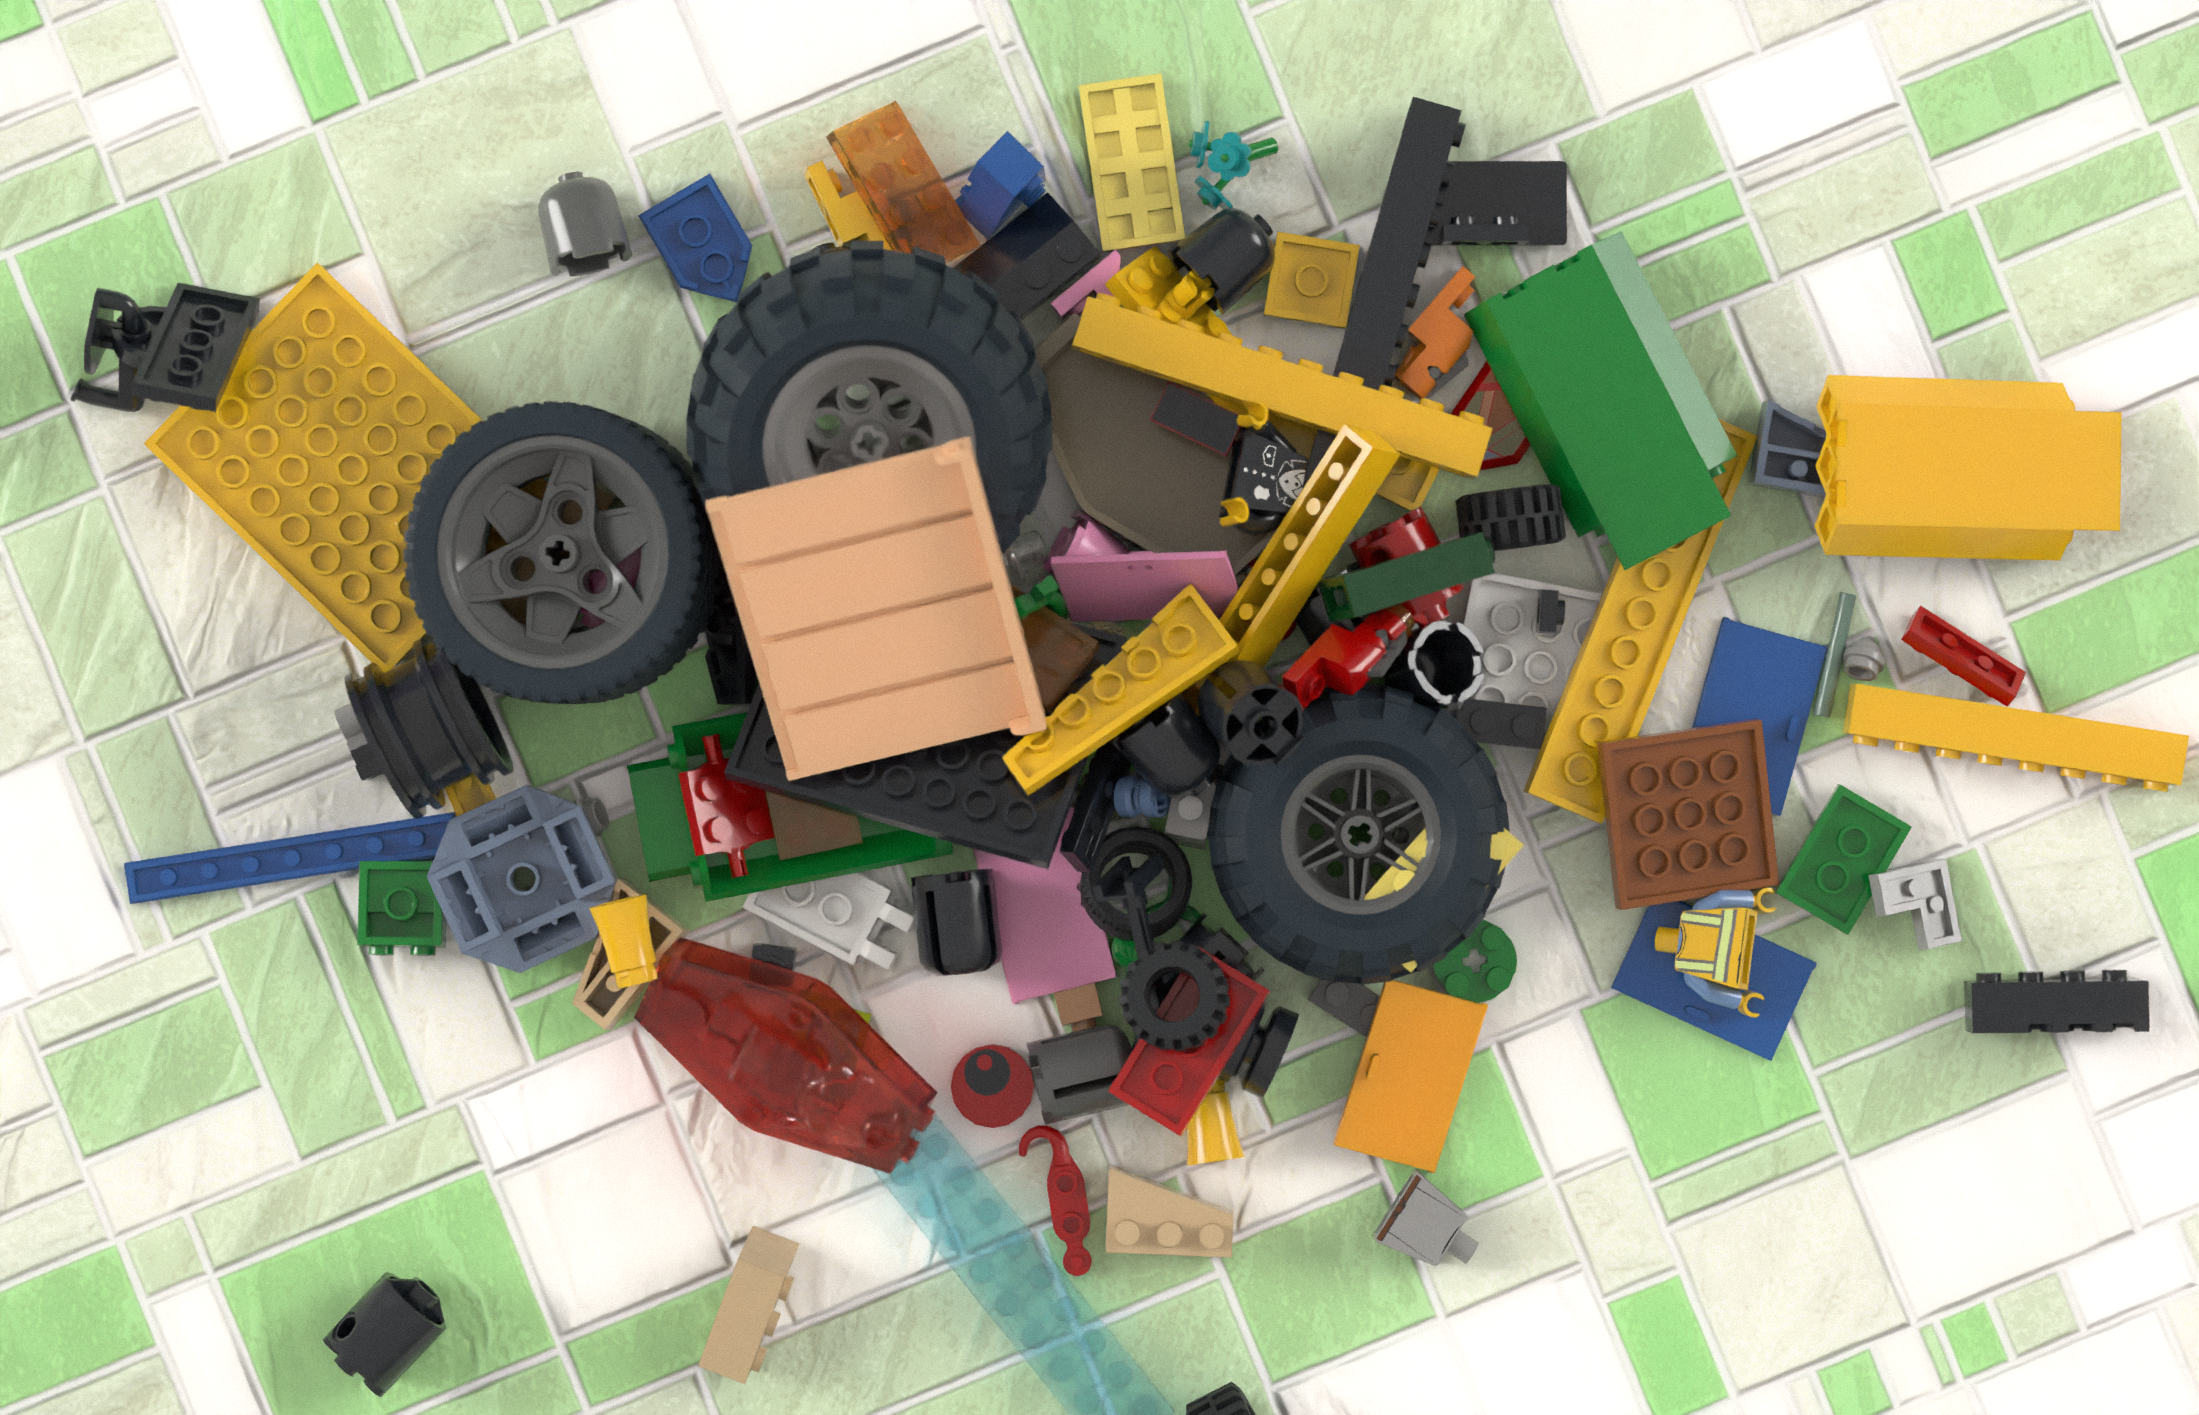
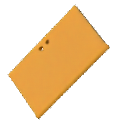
(1414, 1079)

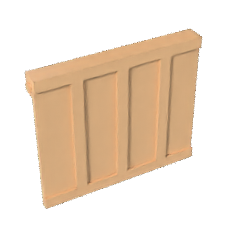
(878, 609)

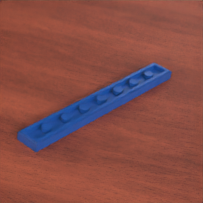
(284, 858)

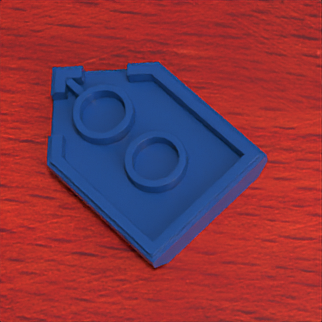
(700, 240)

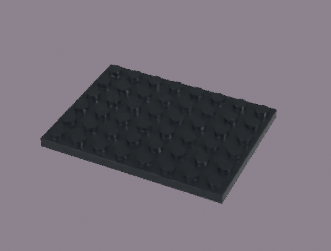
(941, 791)

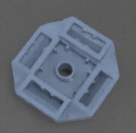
(478, 887)

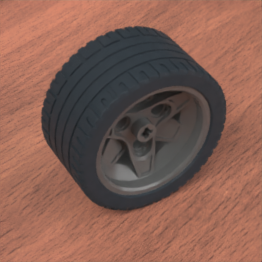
(461, 586)

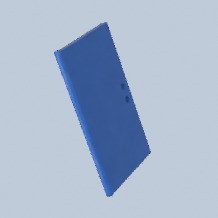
(1765, 679)
(1774, 973)

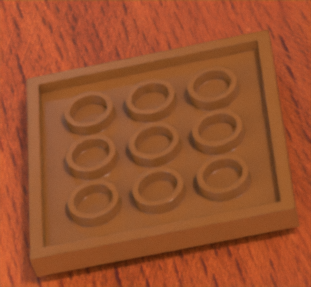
(1688, 813)

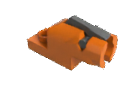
(1440, 341)

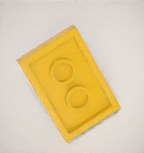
(1157, 285)

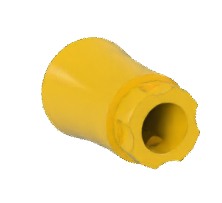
(627, 939)
(1213, 1130)

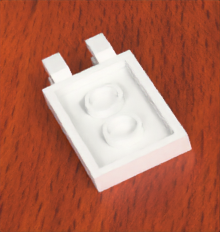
(836, 915)

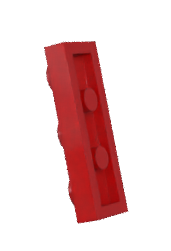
(1963, 656)

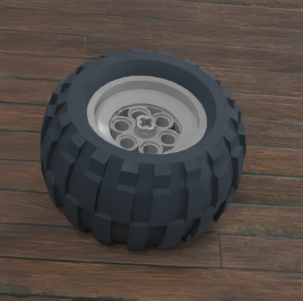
(878, 323)

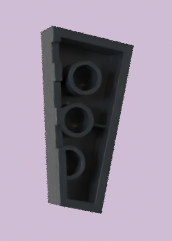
(2056, 1003)

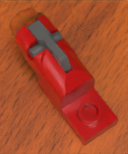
(1348, 658)

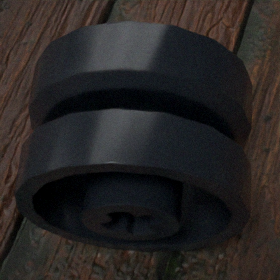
(1262, 1050)

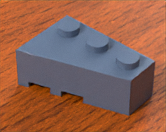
(1786, 452)

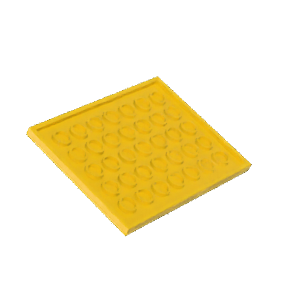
(324, 456)

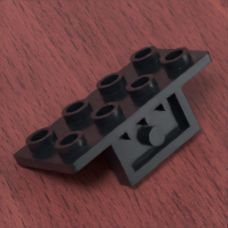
(1503, 205)

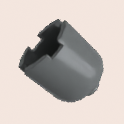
(582, 225)

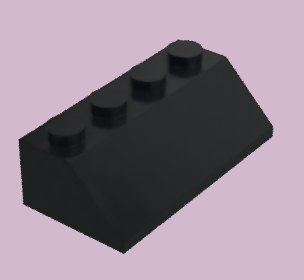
(1032, 257)

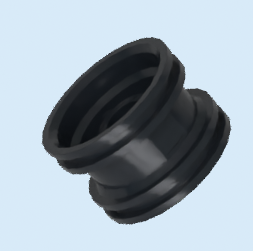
(427, 727)

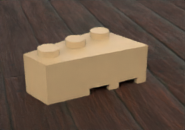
(597, 990)
(1162, 1220)
(749, 1306)

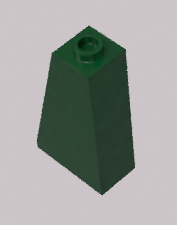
(1407, 577)

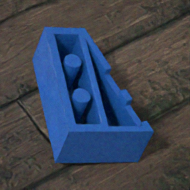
(1000, 185)

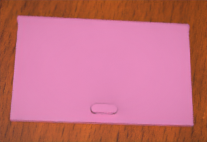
(1141, 583)
(1045, 927)

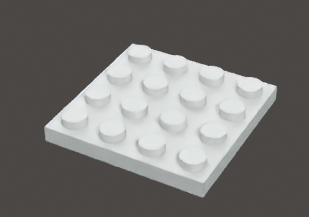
(1516, 659)

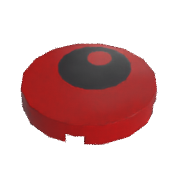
(992, 1085)

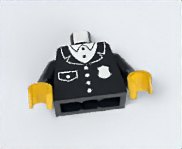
(1261, 476)

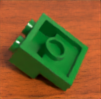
(398, 909)

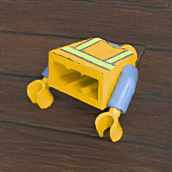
(1717, 946)

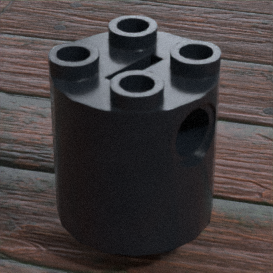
(387, 1331)

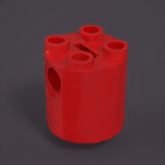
(1399, 538)

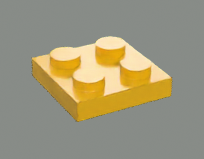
(1311, 280)

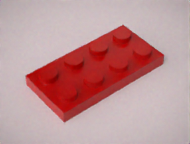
(1174, 1083)

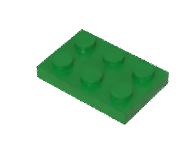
(1837, 856)

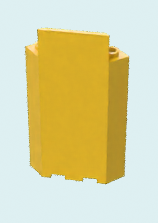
(1963, 468)

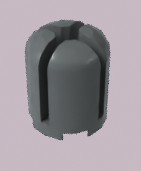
(1077, 1071)

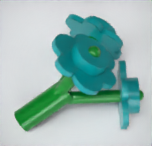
(1228, 158)

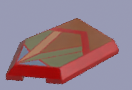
(1488, 400)

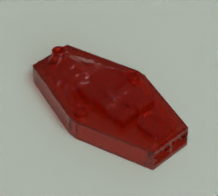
(786, 1055)

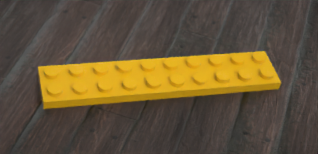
(1625, 657)

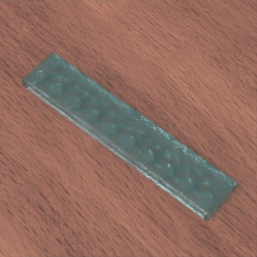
(1018, 1281)

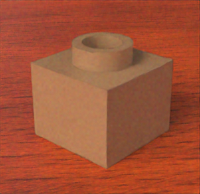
(1079, 1006)

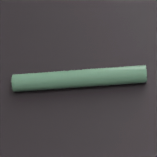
(1834, 654)

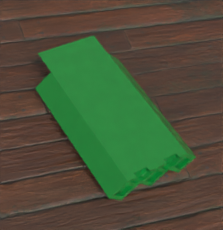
(1608, 400)
(669, 842)

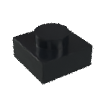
(1549, 611)

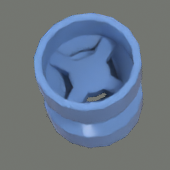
(1136, 796)

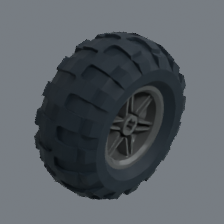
(1279, 875)

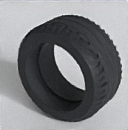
(1145, 842)

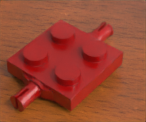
(723, 812)

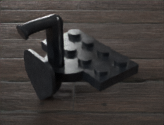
(168, 352)

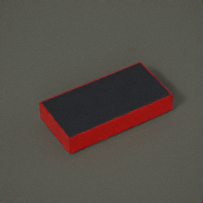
(1196, 419)

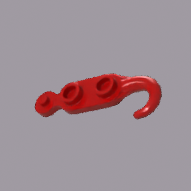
(1066, 1198)

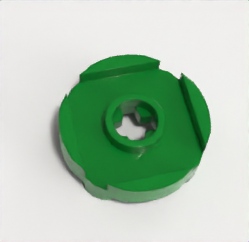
(1493, 976)

